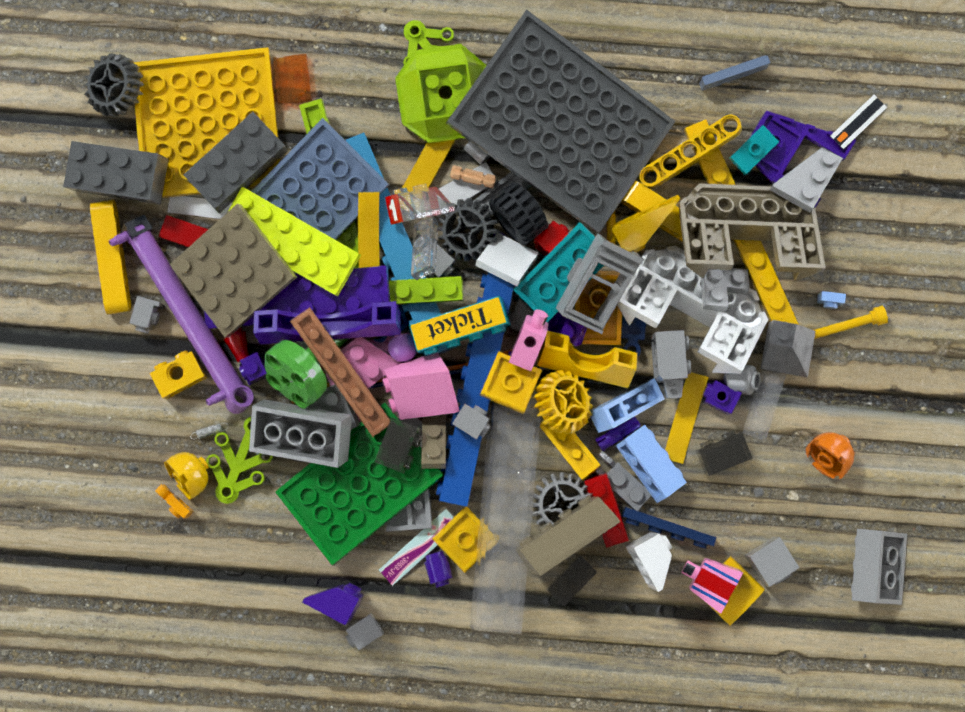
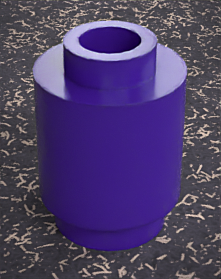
(438, 569)

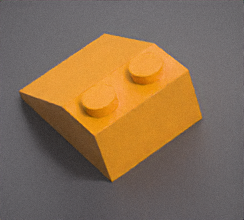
(588, 304)

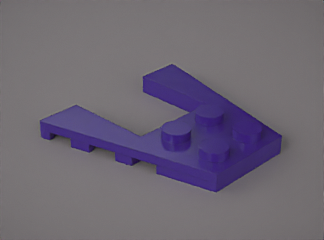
(790, 135)

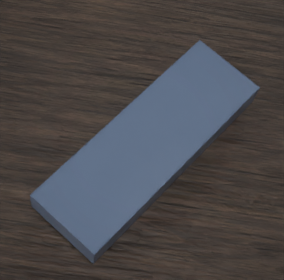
(734, 72)

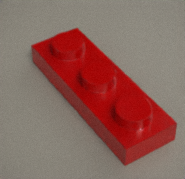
(601, 487)

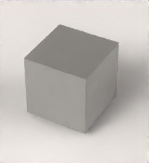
(772, 562)

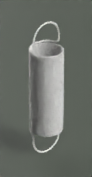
(208, 431)

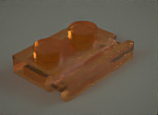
(292, 79)

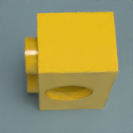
(192, 374)

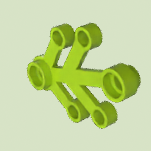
(420, 38)
(237, 465)

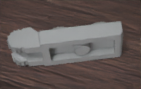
(624, 483)

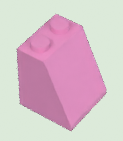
(420, 388)

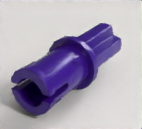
(617, 433)

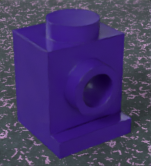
(253, 368)
(725, 406)

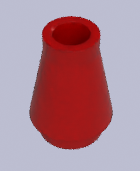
(238, 344)

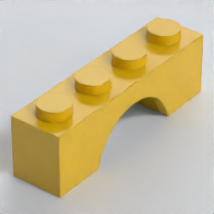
(613, 367)

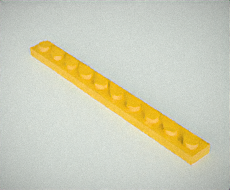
(751, 251)

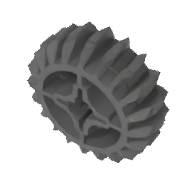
(121, 94)
(466, 221)

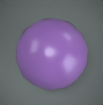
(402, 348)

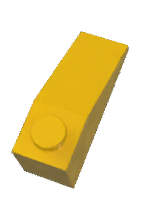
(637, 229)

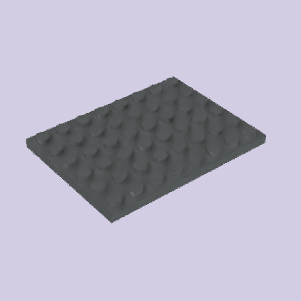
(561, 122)

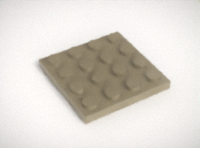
(233, 270)

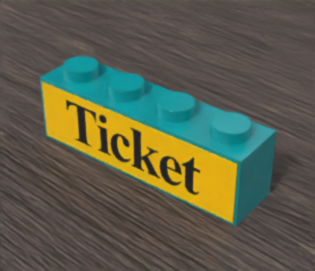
(459, 325)

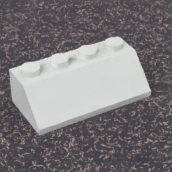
(652, 558)

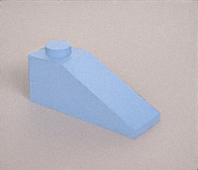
(626, 406)

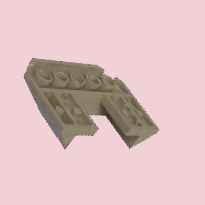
(744, 212)

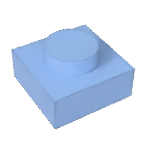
(830, 299)

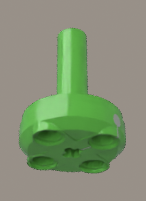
(296, 372)

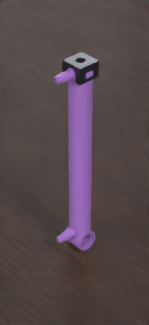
(139, 236)

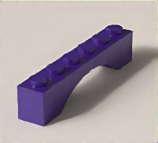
(368, 321)

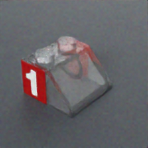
(416, 204)

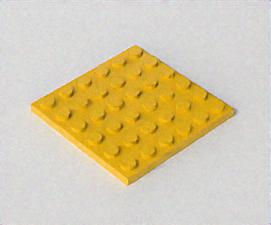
(196, 103)

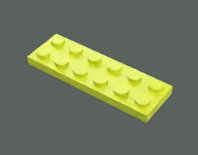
(301, 245)

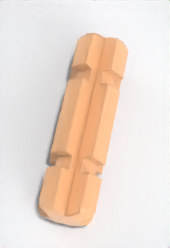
(473, 176)

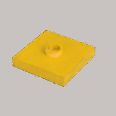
(510, 384)
(460, 539)

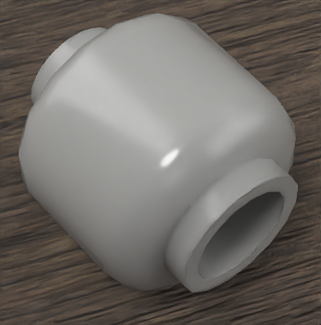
(745, 382)

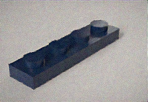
(677, 531)

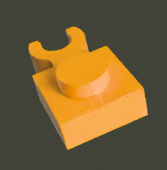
(178, 506)

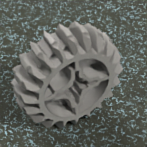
(556, 487)

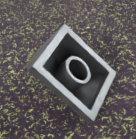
(788, 348)

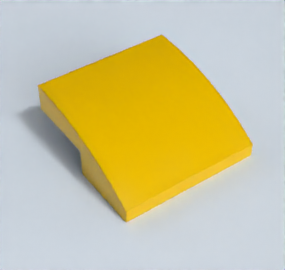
(743, 595)

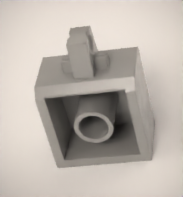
(670, 361)

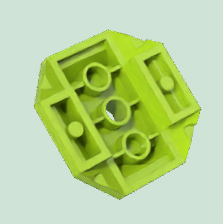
(419, 84)

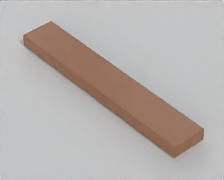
(341, 371)

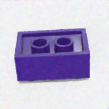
(337, 602)

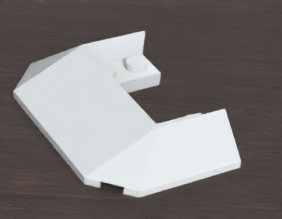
(668, 281)

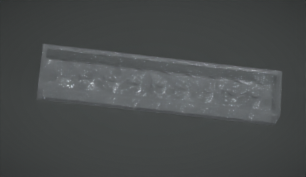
(505, 518)

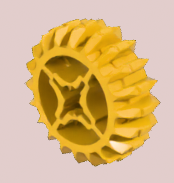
(556, 403)

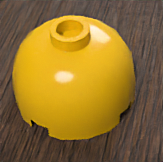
(188, 473)

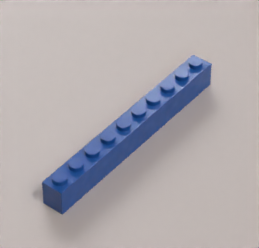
(462, 446)

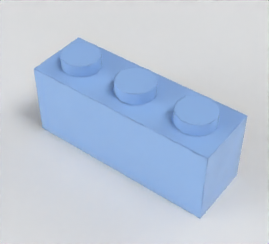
(651, 463)

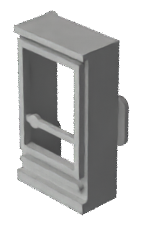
(611, 256)

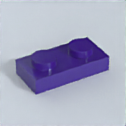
(567, 327)

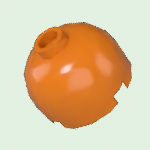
(832, 454)

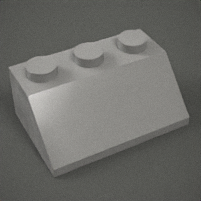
(879, 566)

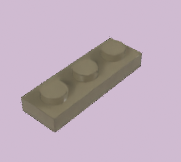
(434, 442)

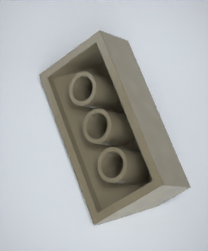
(566, 535)

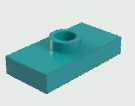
(754, 149)

